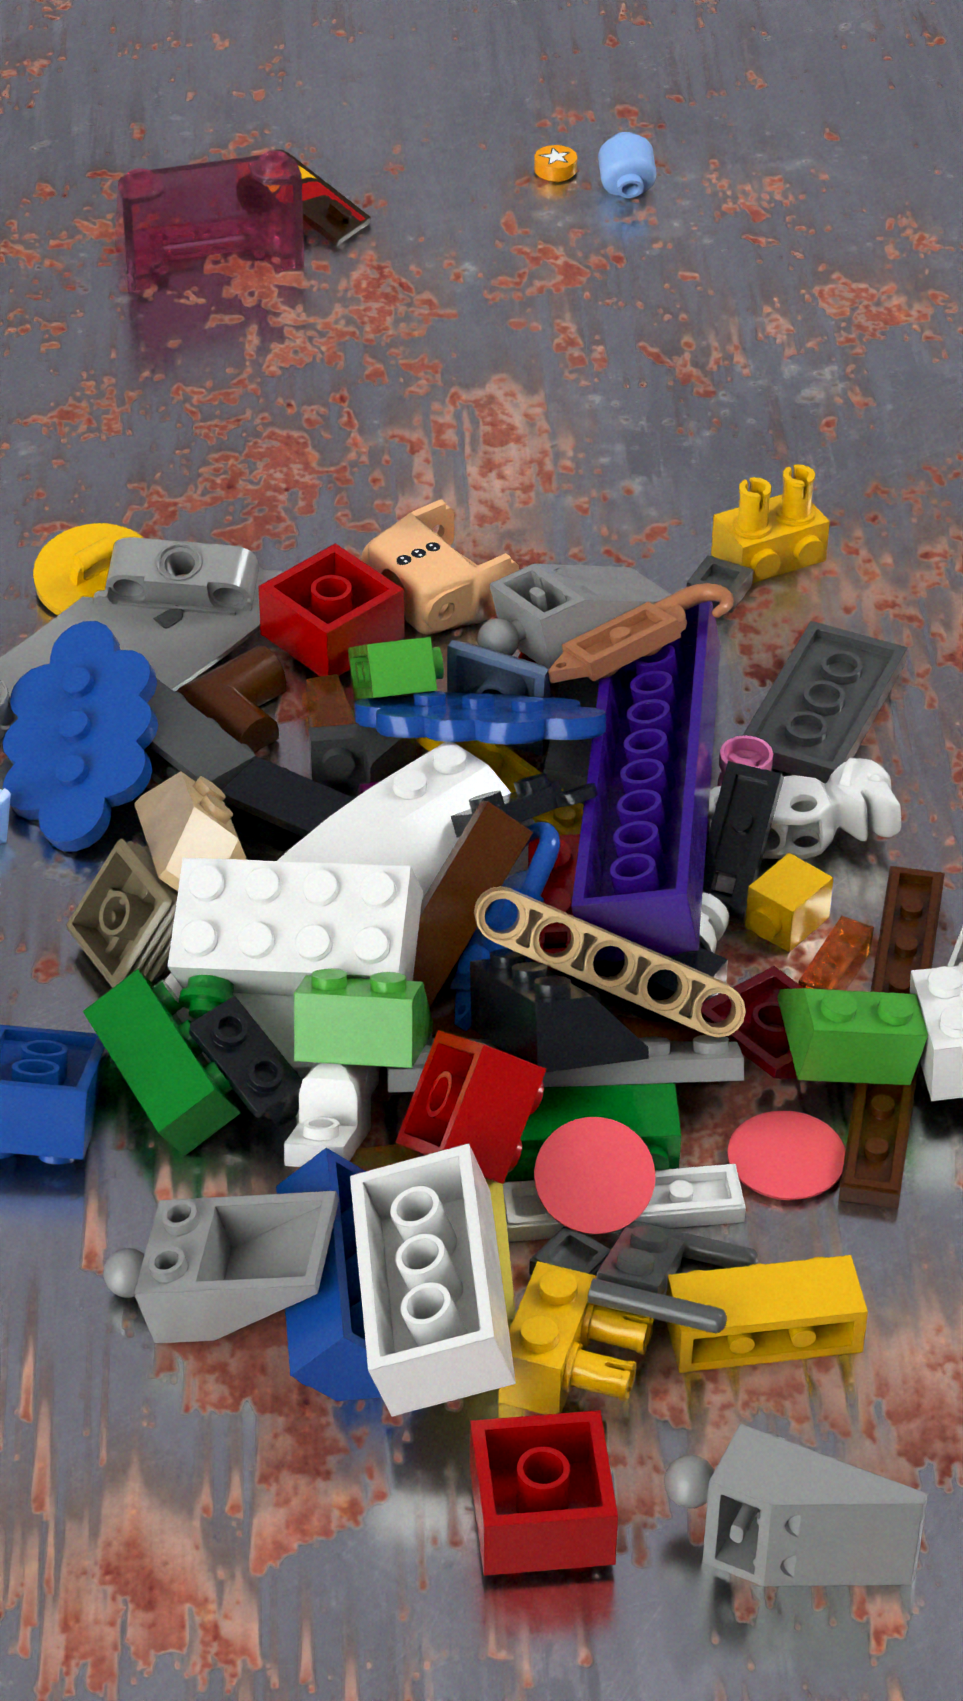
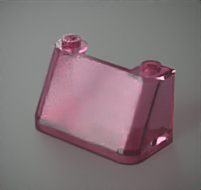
(208, 212)

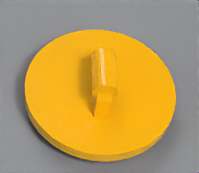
(76, 564)

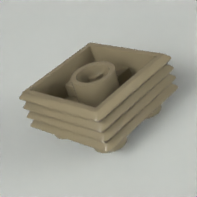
(126, 916)

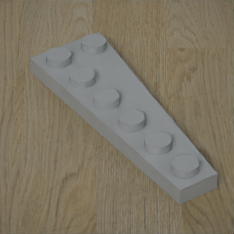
(669, 1061)

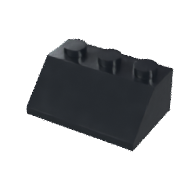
(545, 1016)

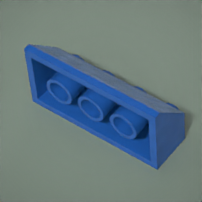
(328, 1328)

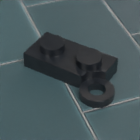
(532, 798)

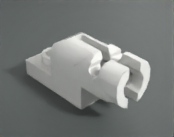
(332, 1111)

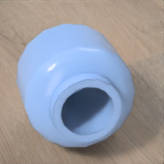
(627, 165)

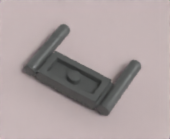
(638, 1269)

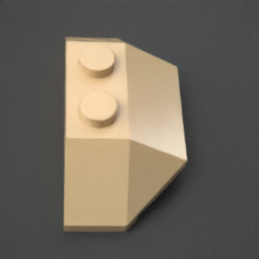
(186, 822)

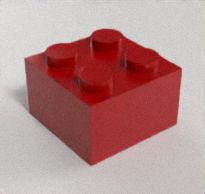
(328, 607)
(475, 1099)
(543, 1492)

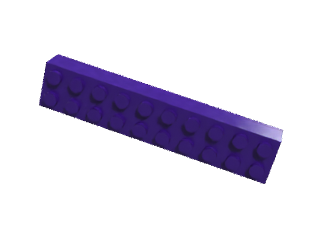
(653, 780)

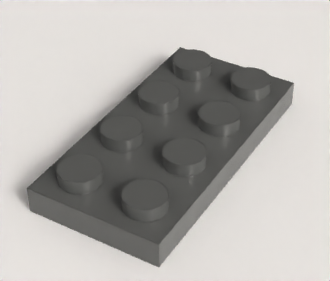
(826, 699)

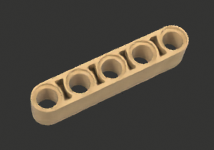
(632, 979)

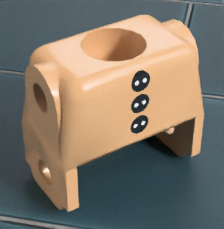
(438, 582)

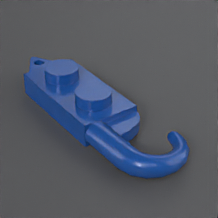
(503, 914)

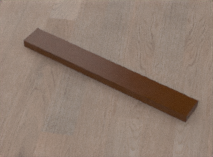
(884, 1111)

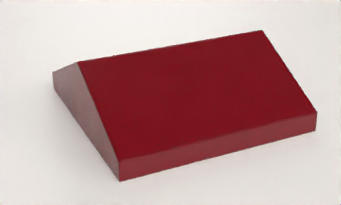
(762, 1033)

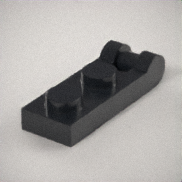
(740, 833)

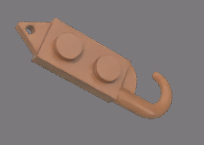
(634, 634)

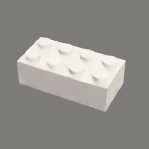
(285, 919)
(430, 1281)

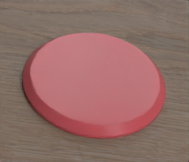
(787, 1155)
(594, 1175)

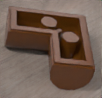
(234, 693)

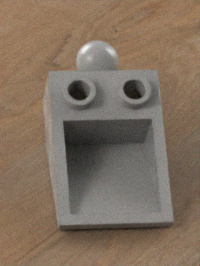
(559, 602)
(225, 1262)
(800, 1515)

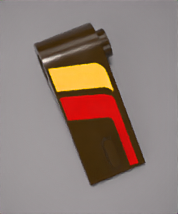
(327, 208)

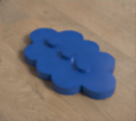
(480, 717)
(80, 735)

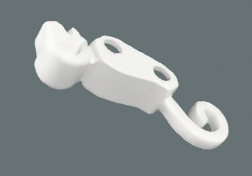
(853, 798)

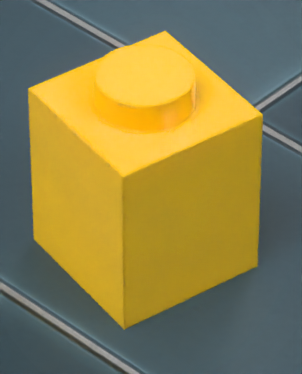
(788, 902)

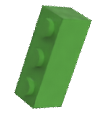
(395, 668)

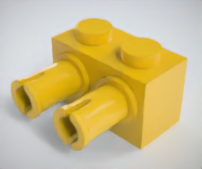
(773, 532)
(552, 1337)

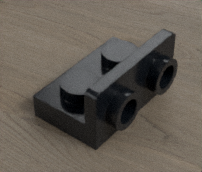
(248, 1061)

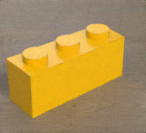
(771, 1313)

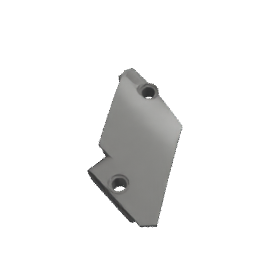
(142, 582)

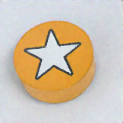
(555, 163)

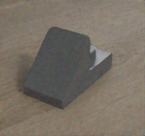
(357, 753)

